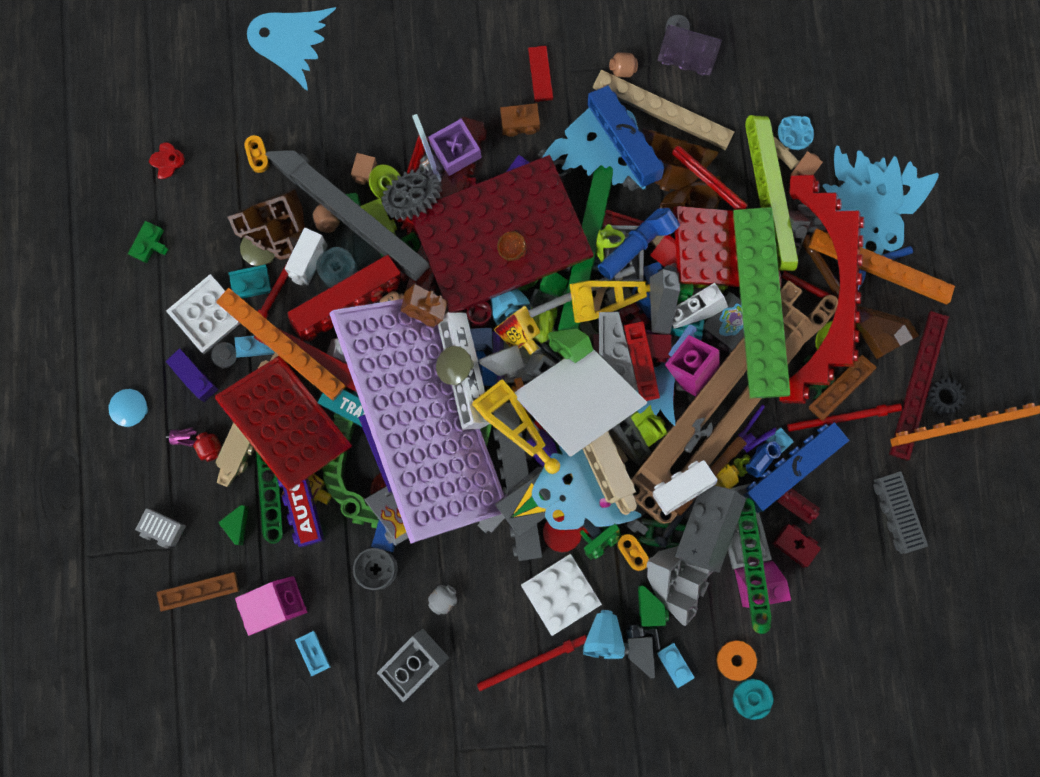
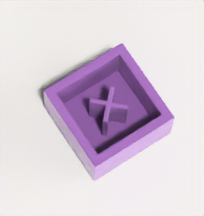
(455, 147)

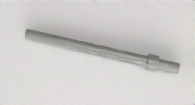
(567, 297)

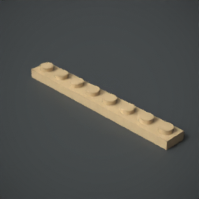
(665, 110)

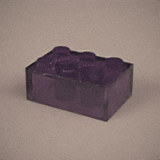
(689, 50)

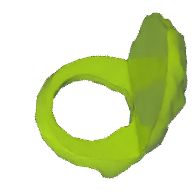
(602, 243)
(545, 323)

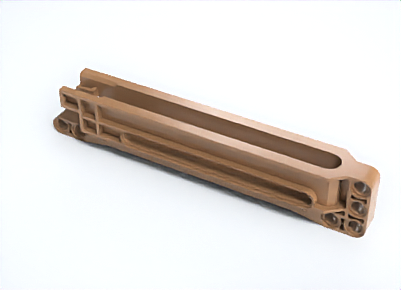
(656, 468)

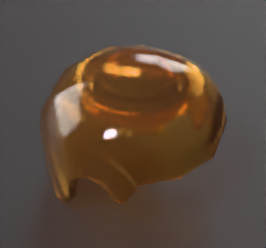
(511, 246)

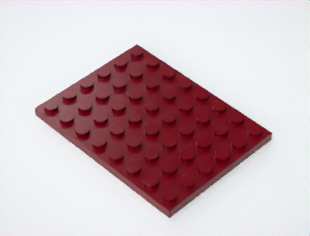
(466, 226)

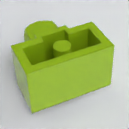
(649, 425)

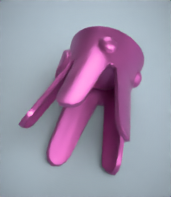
(179, 437)

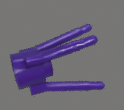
(750, 439)

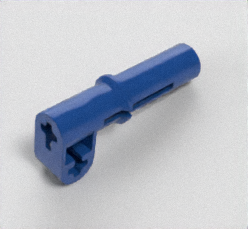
(659, 223)

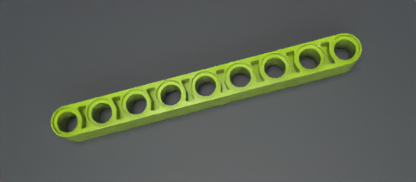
(771, 187)

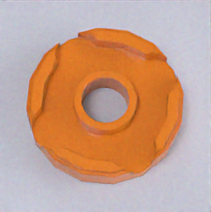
(748, 663)

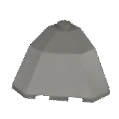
(677, 583)

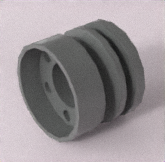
(363, 569)

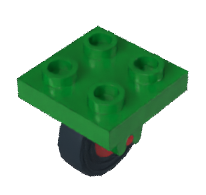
(601, 540)

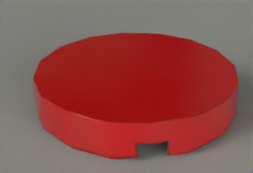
(561, 539)

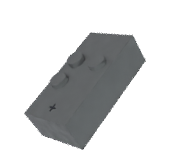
(710, 528)

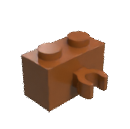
(520, 119)
(424, 305)

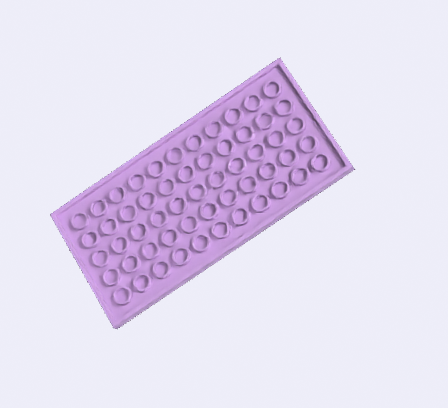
(432, 464)

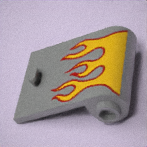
(386, 510)

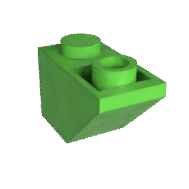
(571, 344)

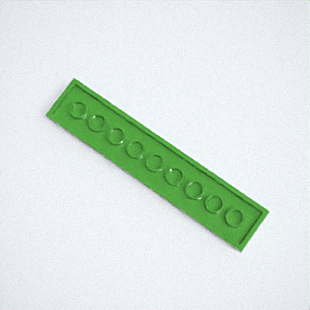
(761, 303)

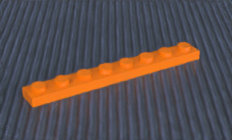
(890, 270)
(281, 344)
(959, 425)

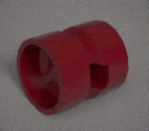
(633, 309)
(479, 315)

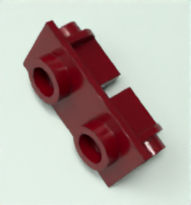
(799, 505)

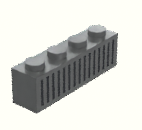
(900, 513)

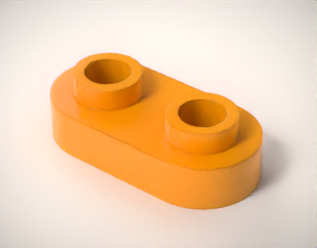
(256, 155)
(634, 551)

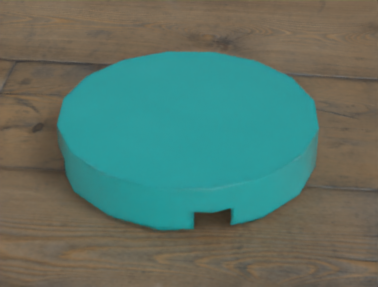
(753, 699)

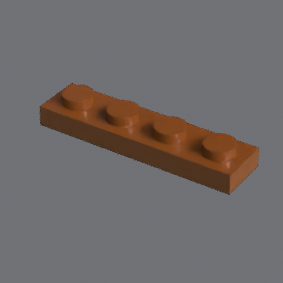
(842, 388)
(198, 591)

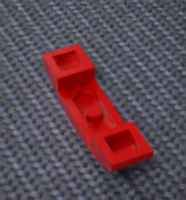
(642, 361)

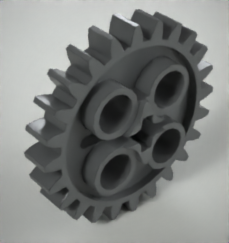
(411, 194)

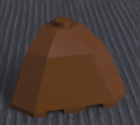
(675, 173)
(694, 195)
(272, 224)
(884, 331)

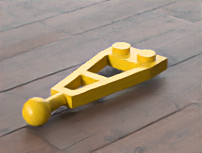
(583, 300)
(495, 398)

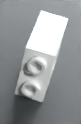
(304, 257)

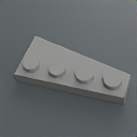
(614, 347)

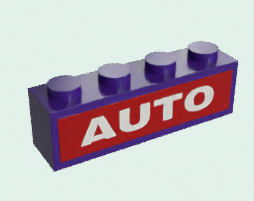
(303, 514)

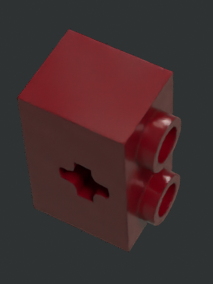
(785, 543)

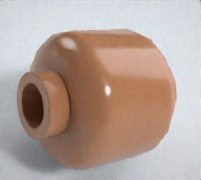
(623, 64)
(325, 220)

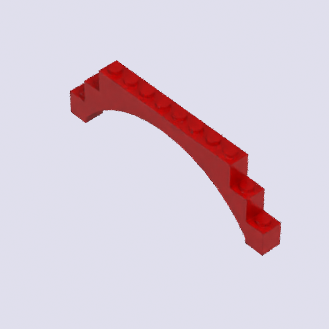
(841, 340)

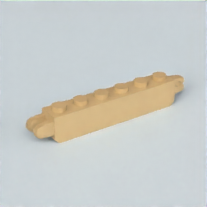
(235, 452)
(611, 473)

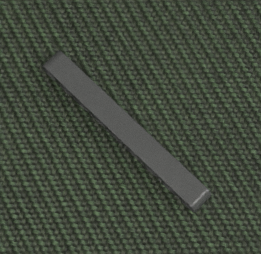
(359, 221)

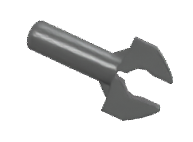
(698, 434)

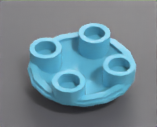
(796, 132)
(128, 407)

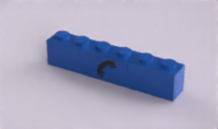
(625, 136)
(796, 467)

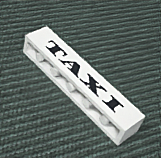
(456, 332)

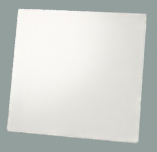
(579, 401)

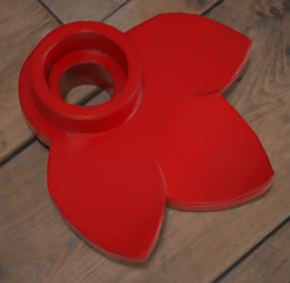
(164, 160)

